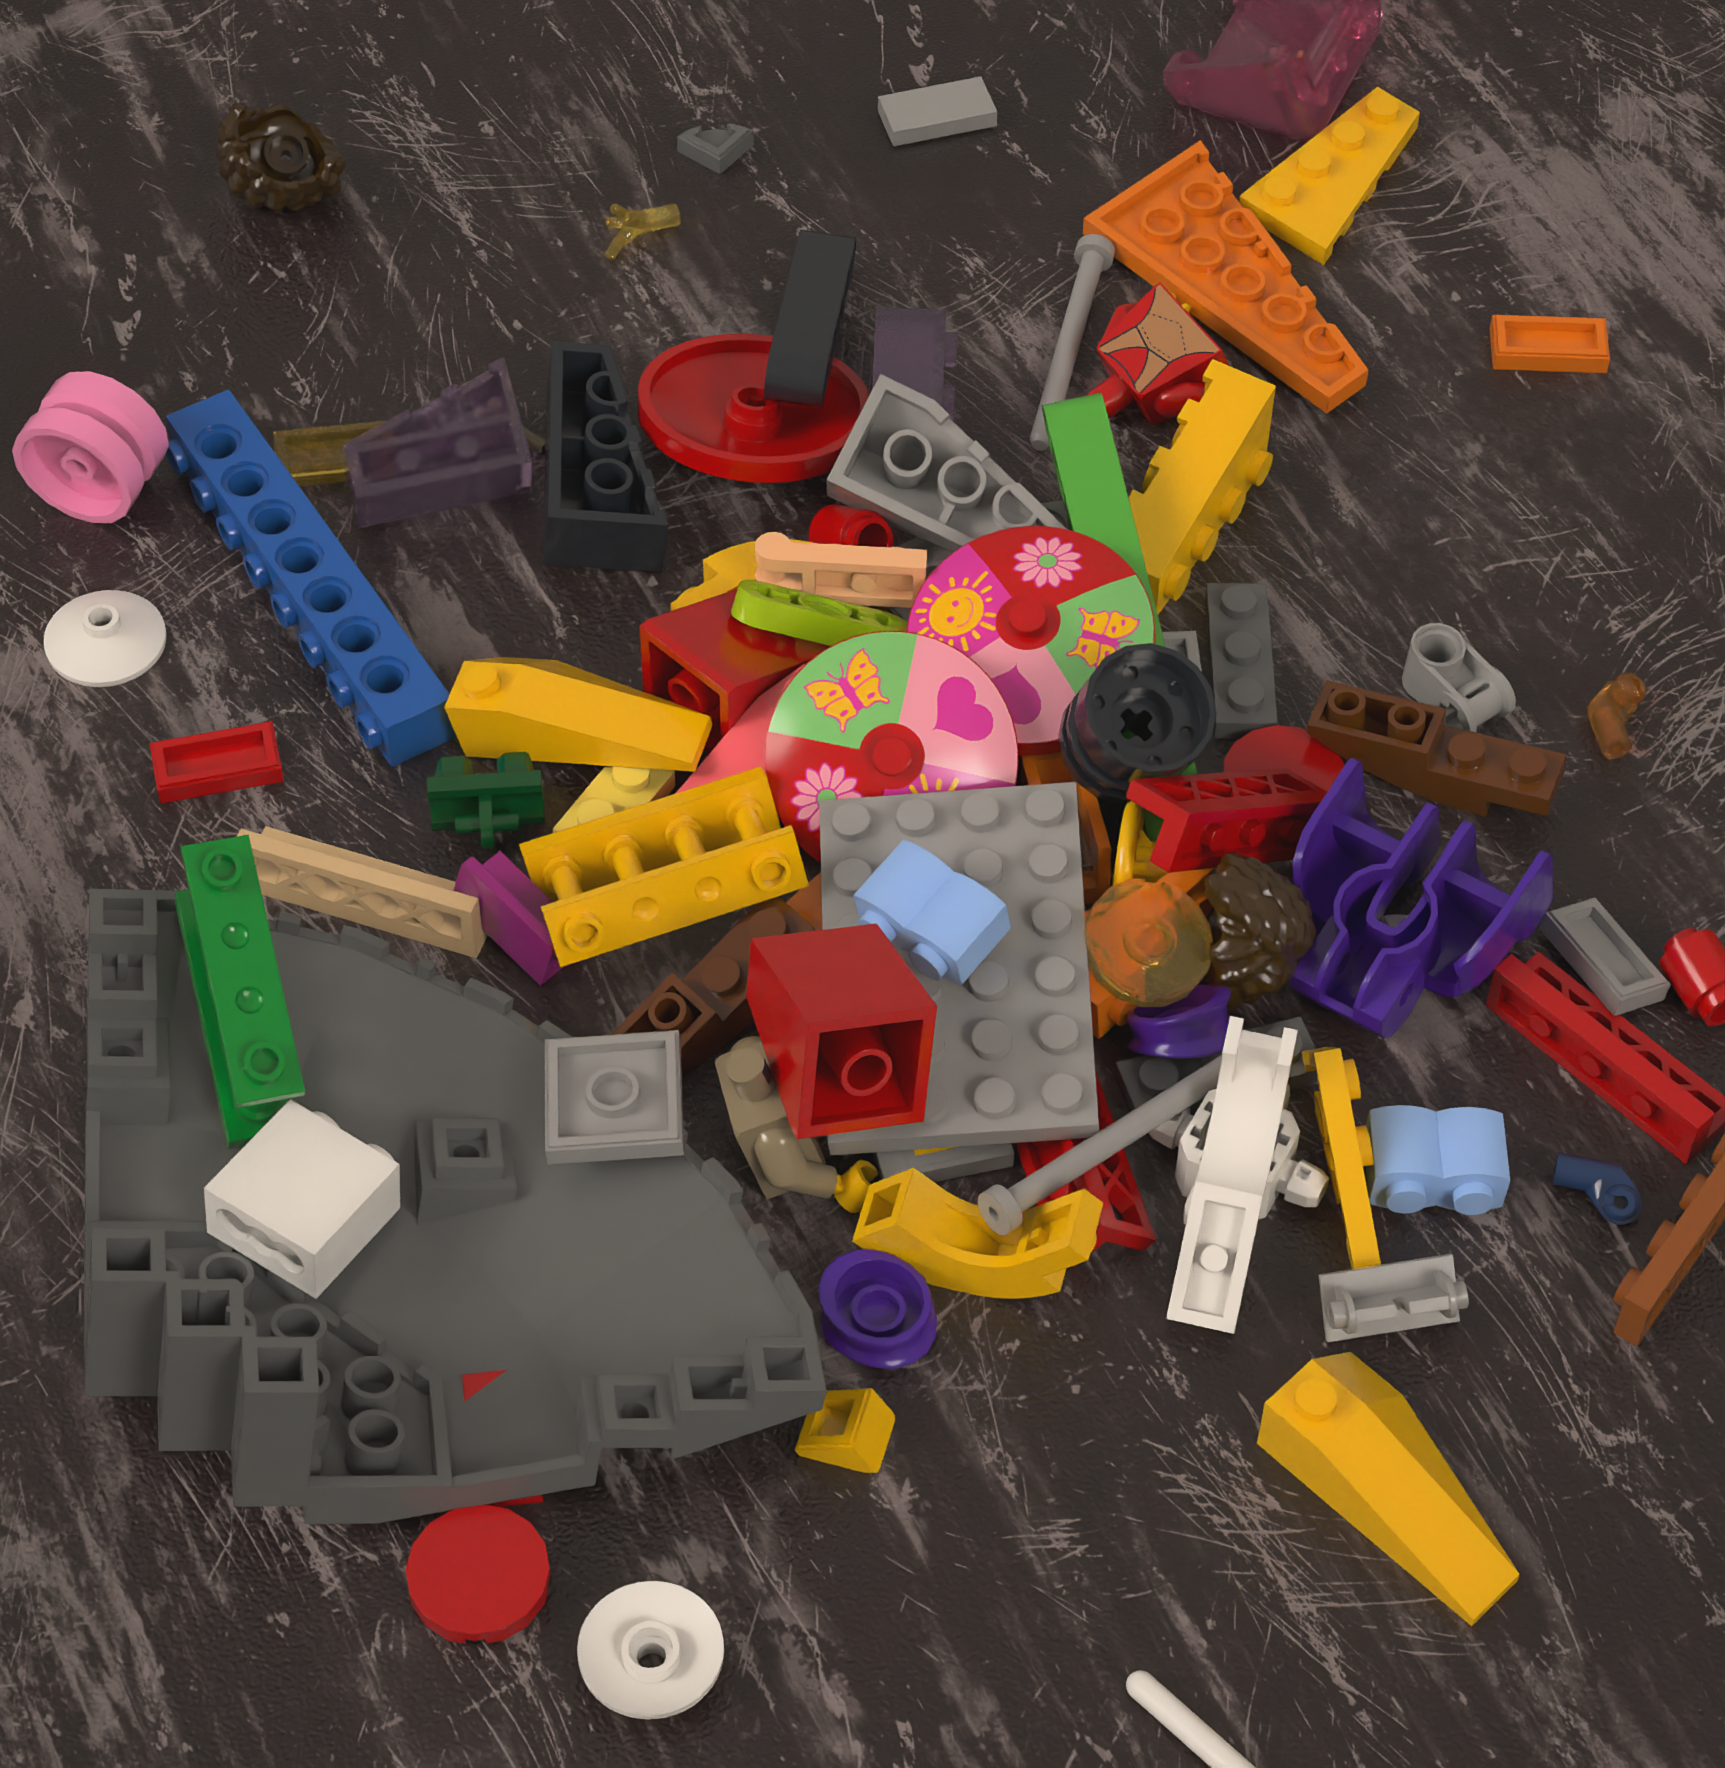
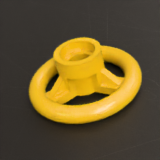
(1134, 849)

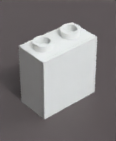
(303, 1197)

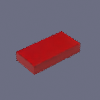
(216, 762)

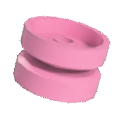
(90, 447)

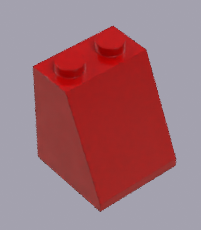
(715, 661)
(842, 1029)

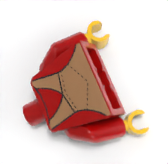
(1154, 357)

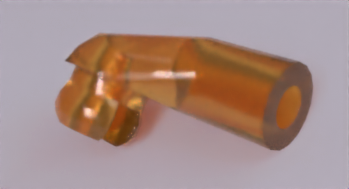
(1610, 711)

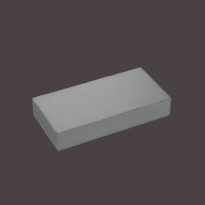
(937, 111)
(1604, 956)

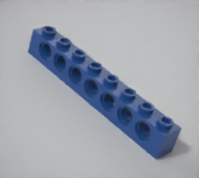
(309, 579)

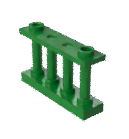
(237, 986)

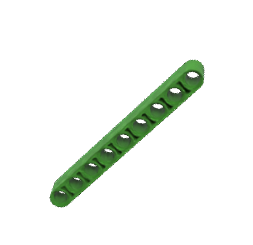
(1098, 499)

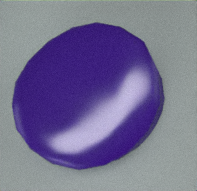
(1185, 1028)
(876, 1309)

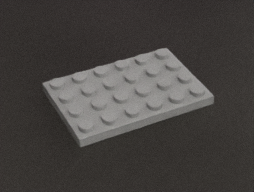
(1019, 1032)

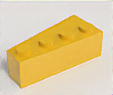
(1202, 476)

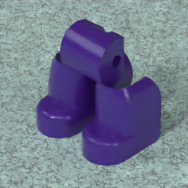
(1444, 944)

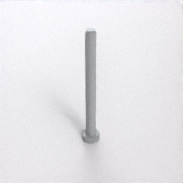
(1093, 255)
(1004, 1207)

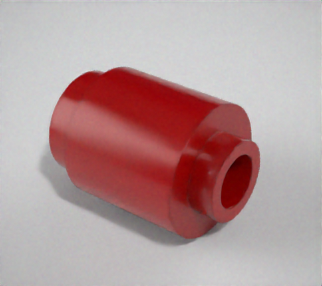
(850, 527)
(1697, 972)

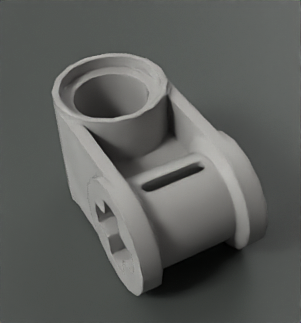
(1454, 676)

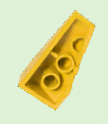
(569, 717)
(1382, 1472)

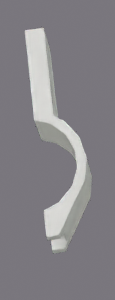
(1231, 1178)

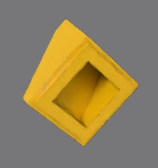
(848, 1430)

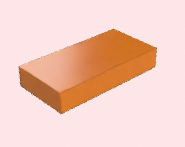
(1549, 344)

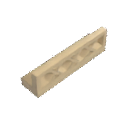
(366, 891)

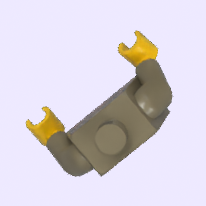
(766, 1138)

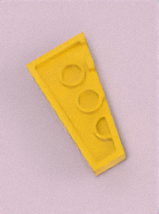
(1325, 181)

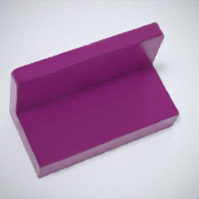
(511, 913)

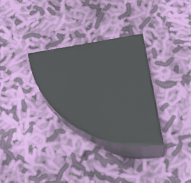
(716, 147)

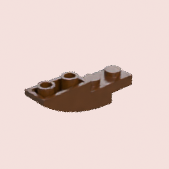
(1419, 753)
(711, 999)

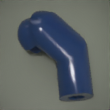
(1603, 1183)

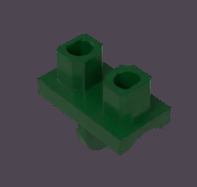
(487, 800)

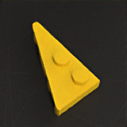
(1345, 1148)

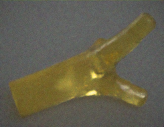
(637, 222)

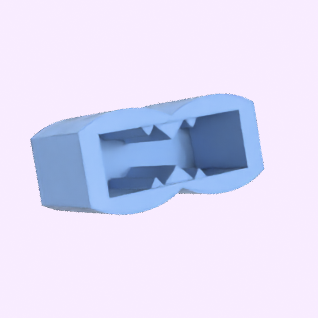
(932, 912)
(1437, 1159)

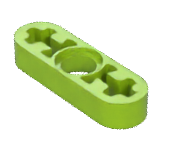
(807, 614)

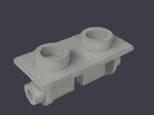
(1391, 1297)

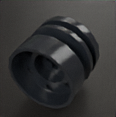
(1153, 696)

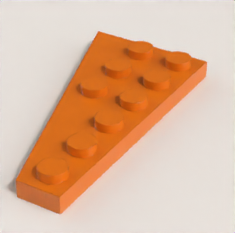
(1221, 261)

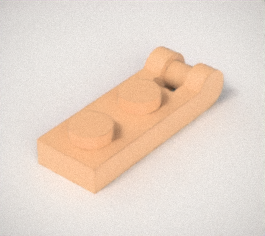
(842, 571)

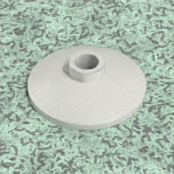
(105, 638)
(645, 1621)

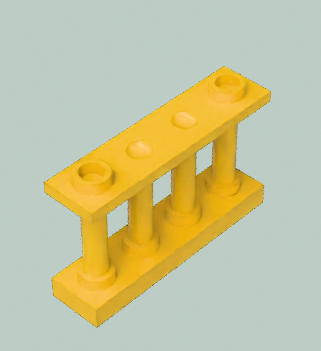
(663, 866)

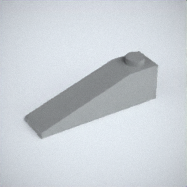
(927, 473)

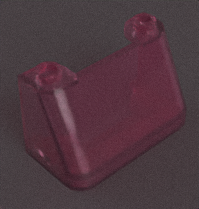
(1279, 64)

